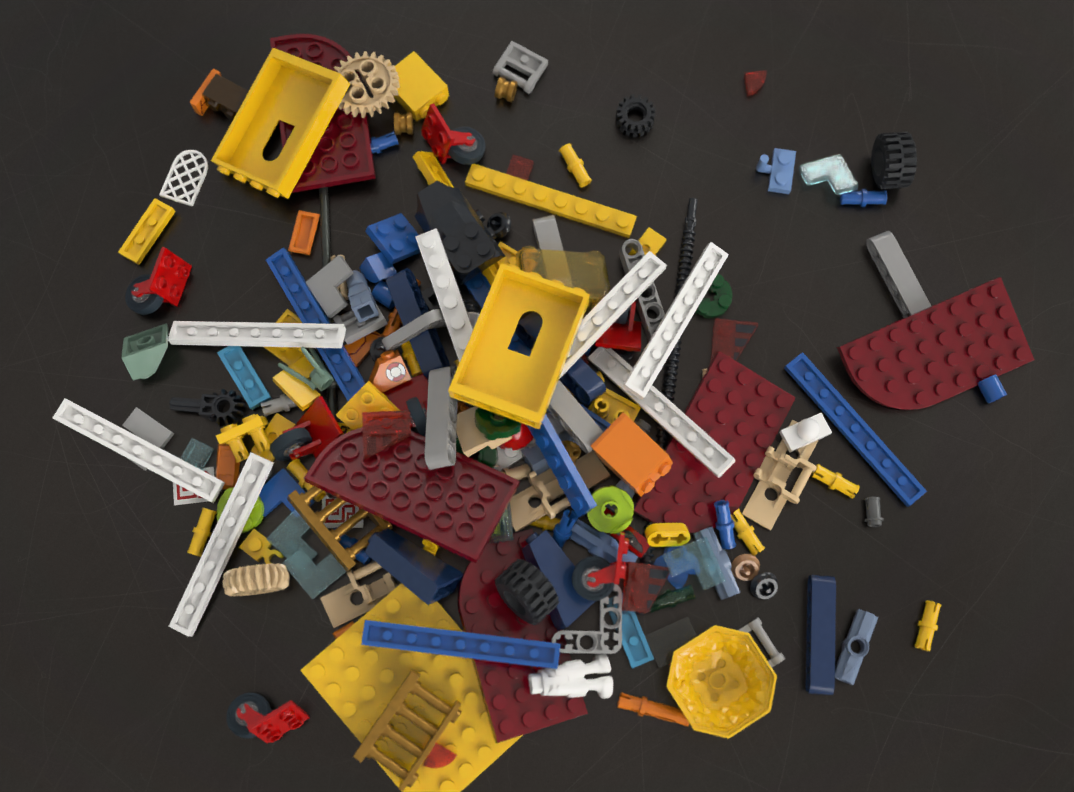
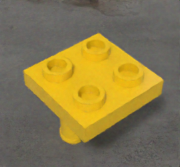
(365, 400)
(611, 406)
(233, 435)

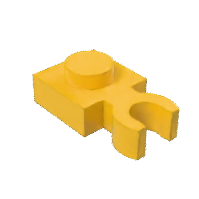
(258, 547)

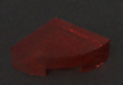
(754, 81)
(439, 757)

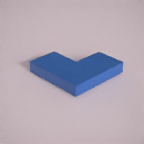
(277, 491)

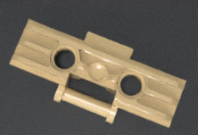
(774, 474)
(547, 489)
(339, 603)

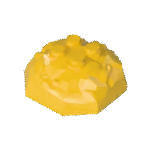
(721, 681)

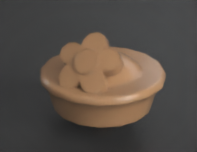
(745, 567)

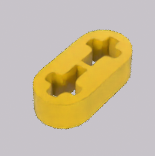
(667, 534)

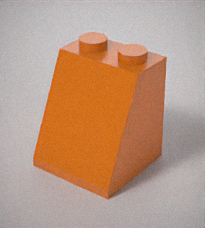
(632, 455)

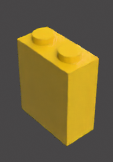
(419, 86)

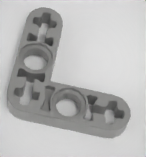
(429, 320)
(598, 636)

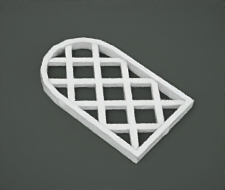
(163, 193)

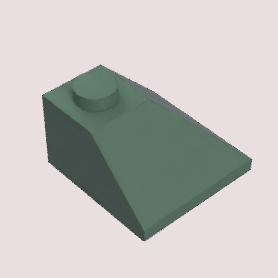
(145, 351)

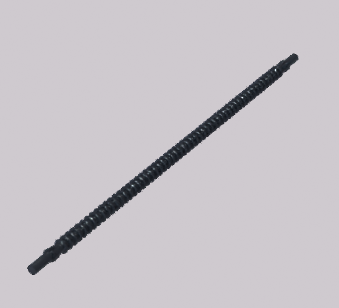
(690, 223)

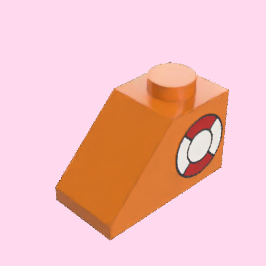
(389, 371)

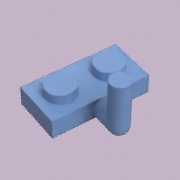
(780, 170)

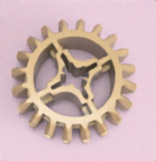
(255, 579)

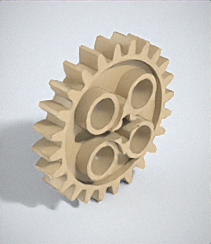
(381, 75)

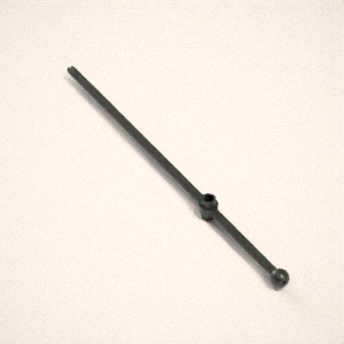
(326, 254)

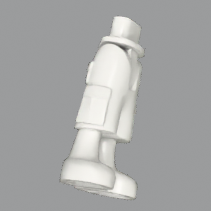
(570, 680)

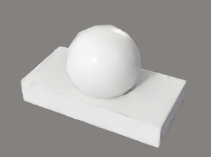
(805, 432)

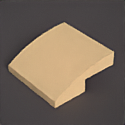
(470, 437)

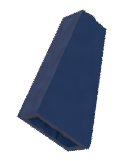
(413, 566)
(556, 566)

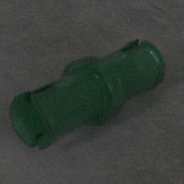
(672, 598)

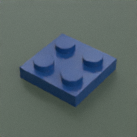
(394, 238)

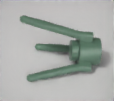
(319, 376)

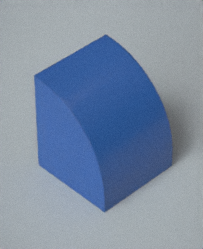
(377, 268)

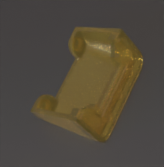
(571, 268)

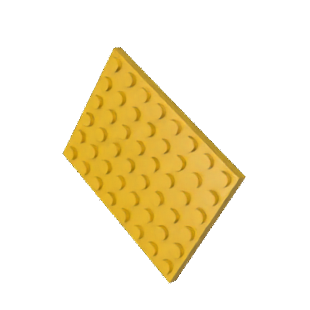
(363, 680)

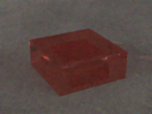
(520, 167)

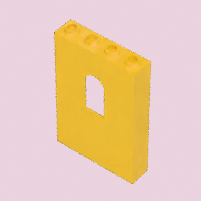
(288, 92)
(504, 379)

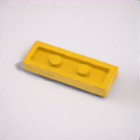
(146, 231)

